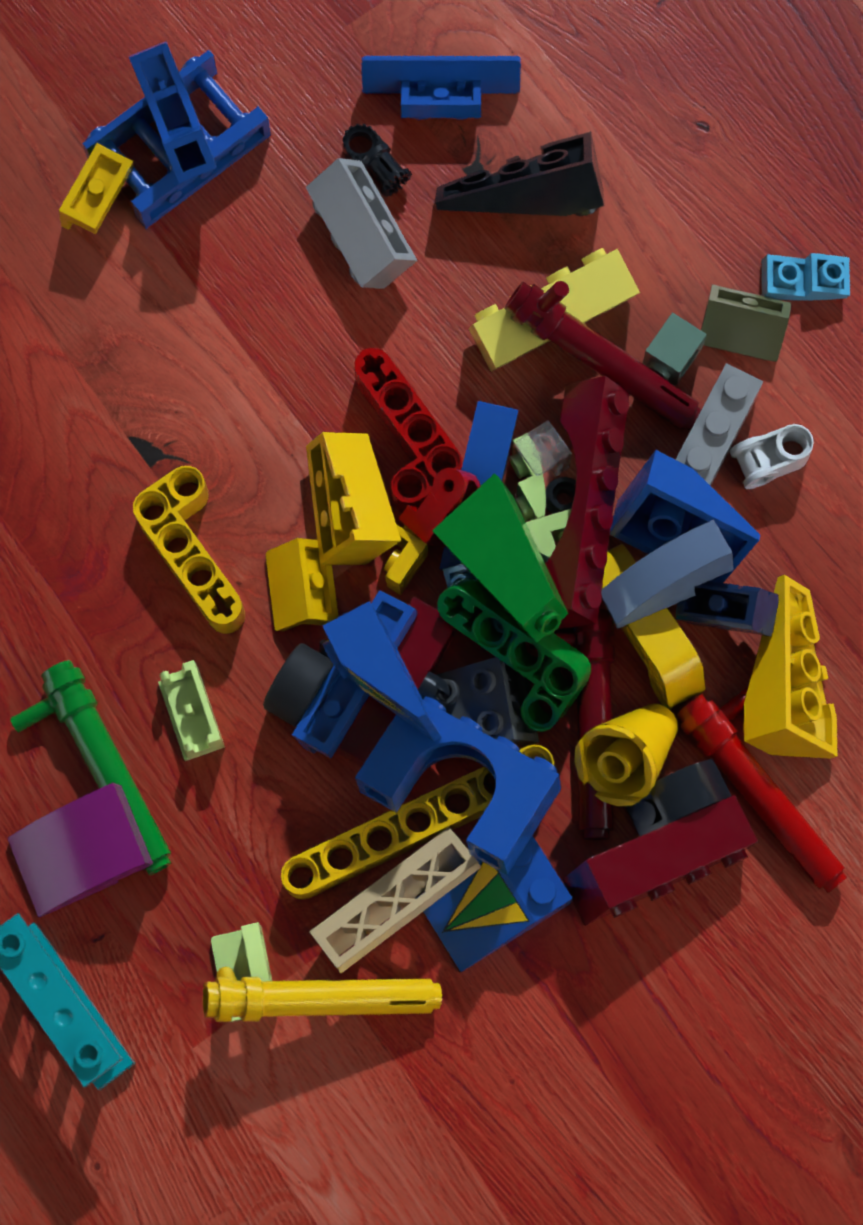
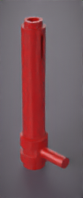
(719, 741)

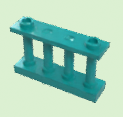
(61, 1004)

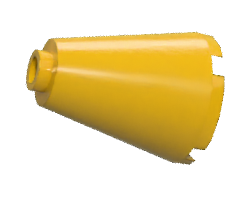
(626, 754)

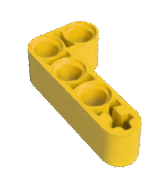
(194, 556)
(661, 644)

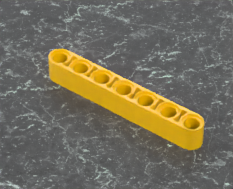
(395, 824)

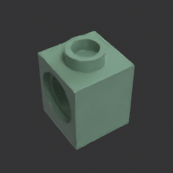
(674, 349)

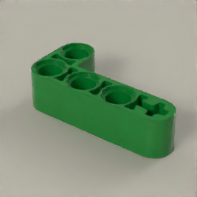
(511, 649)

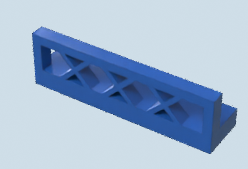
(341, 699)

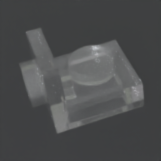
(544, 450)

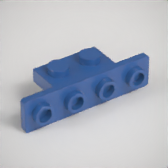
(441, 83)

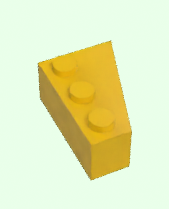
(349, 500)

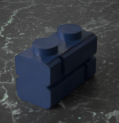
(730, 608)

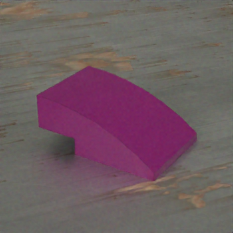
(79, 849)

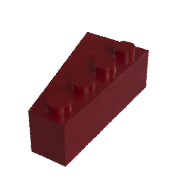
(659, 859)

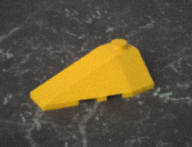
(785, 693)

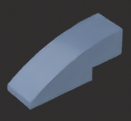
(668, 574)

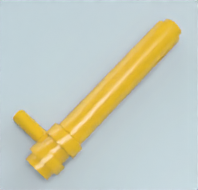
(258, 998)

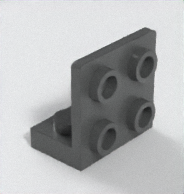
(491, 697)

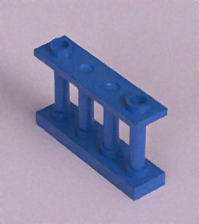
(157, 199)

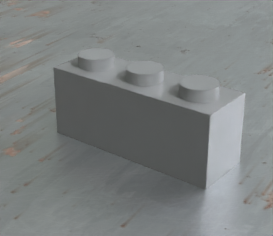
(360, 224)
(719, 422)

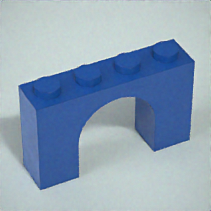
(521, 793)

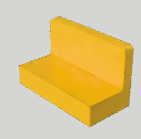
(95, 189)
(300, 586)

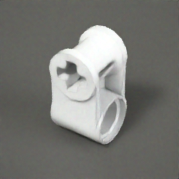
(765, 459)

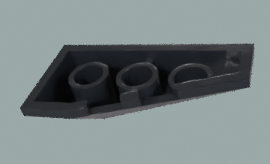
(554, 184)

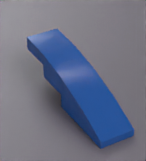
(486, 450)

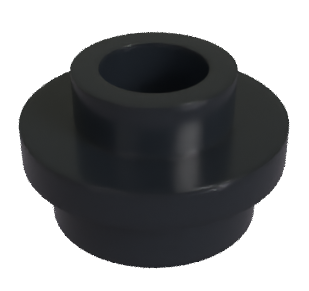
(556, 487)

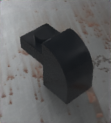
(679, 796)

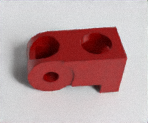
(449, 490)

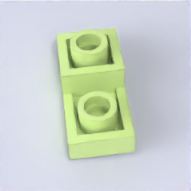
(531, 491)

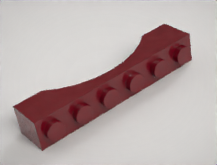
(595, 421)

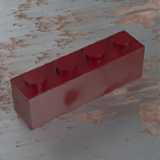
(421, 653)

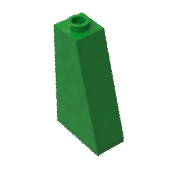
(502, 555)

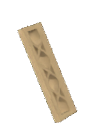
(391, 894)

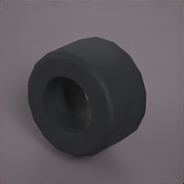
(297, 684)

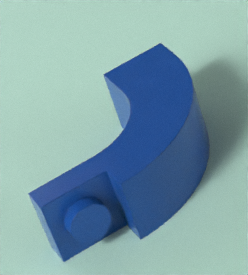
(173, 112)

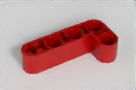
(402, 423)

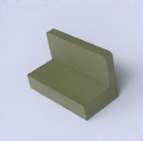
(745, 323)

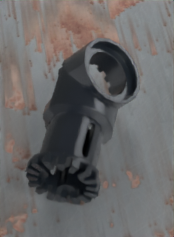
(377, 160)

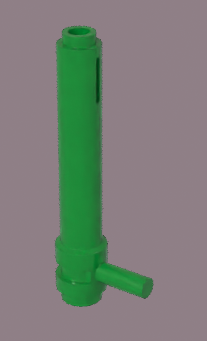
(78, 710)

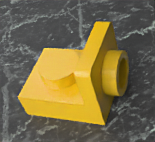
(404, 565)

